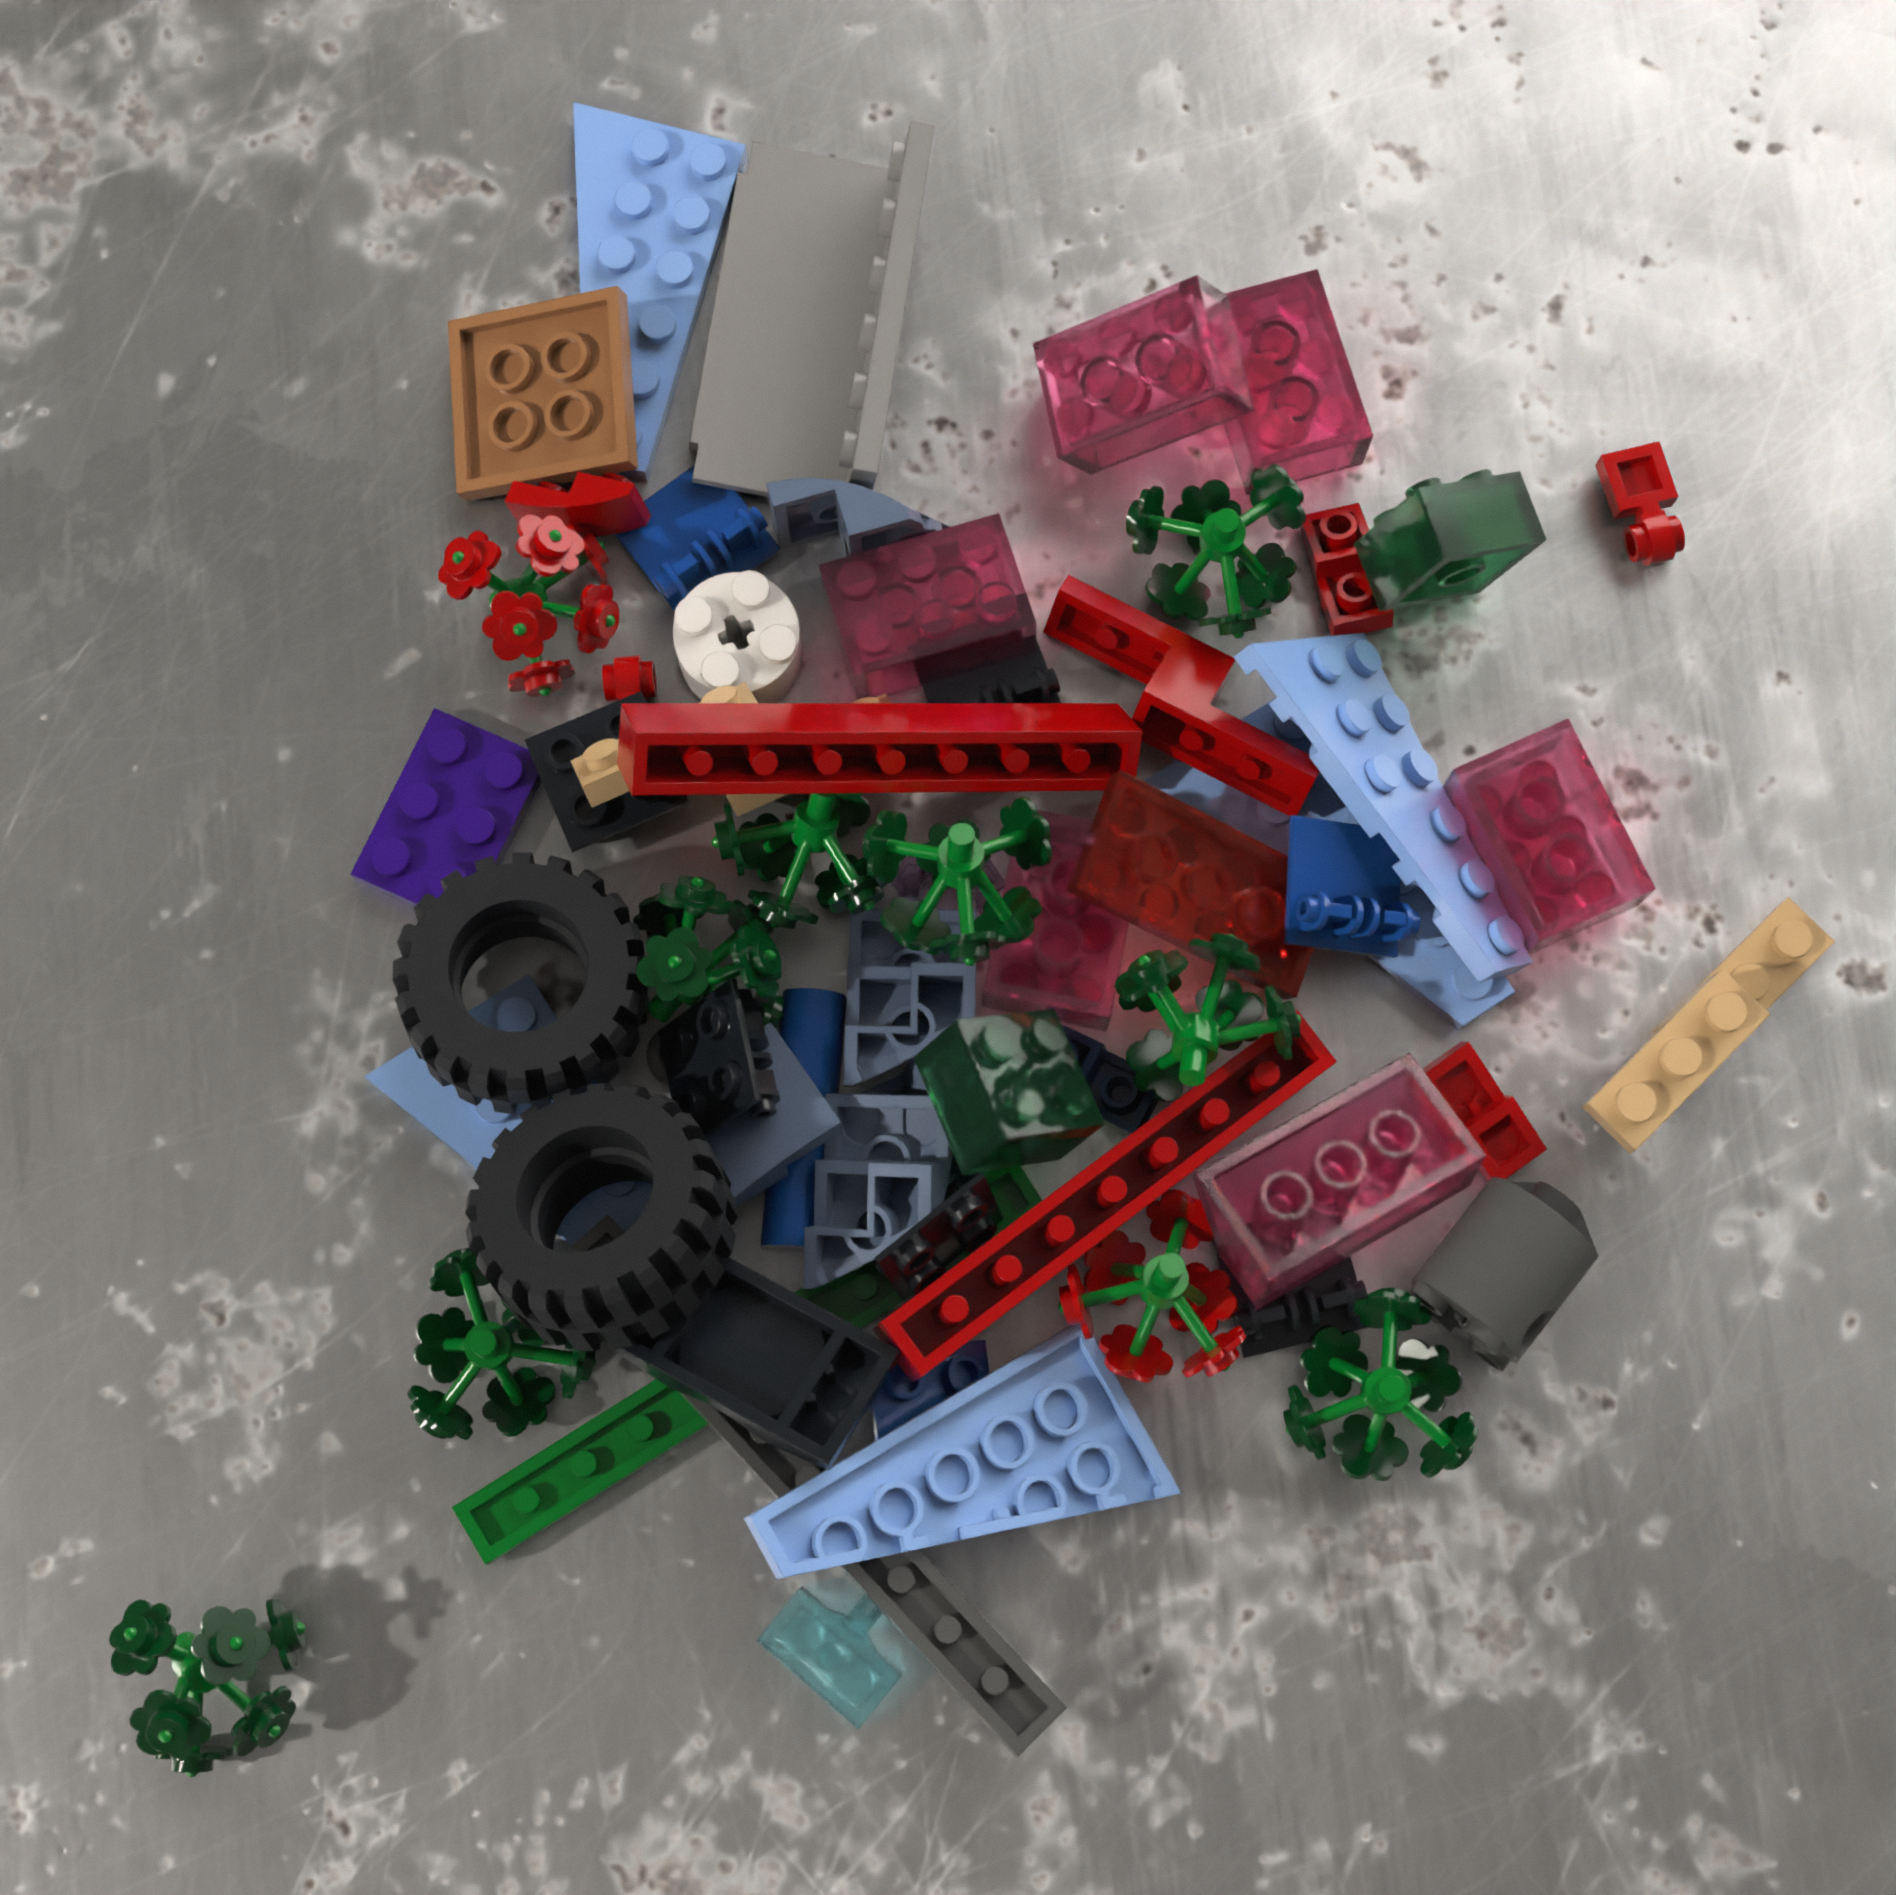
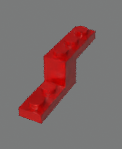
(1180, 696)

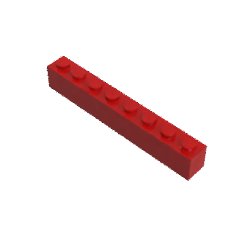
(873, 747)
(1099, 1200)

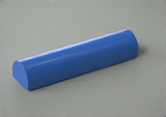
(815, 1034)

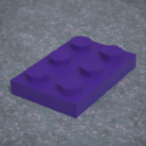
(448, 808)

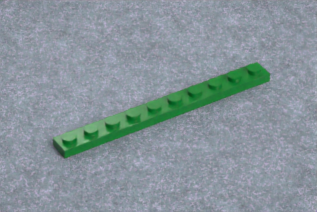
(660, 1418)

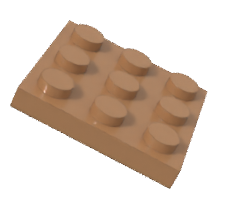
(542, 393)

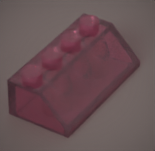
(1335, 1179)

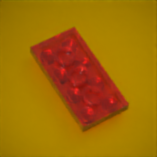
(1188, 879)

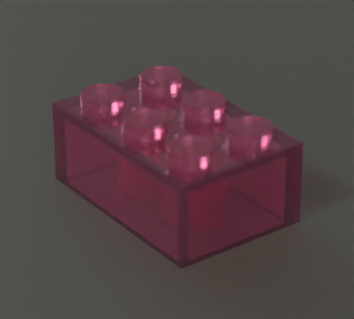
(1143, 376)
(1298, 381)
(928, 608)
(1549, 836)
(1073, 948)

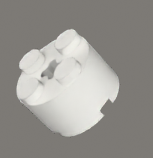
(734, 608)

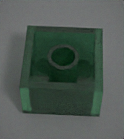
(1449, 539)
(1008, 1090)

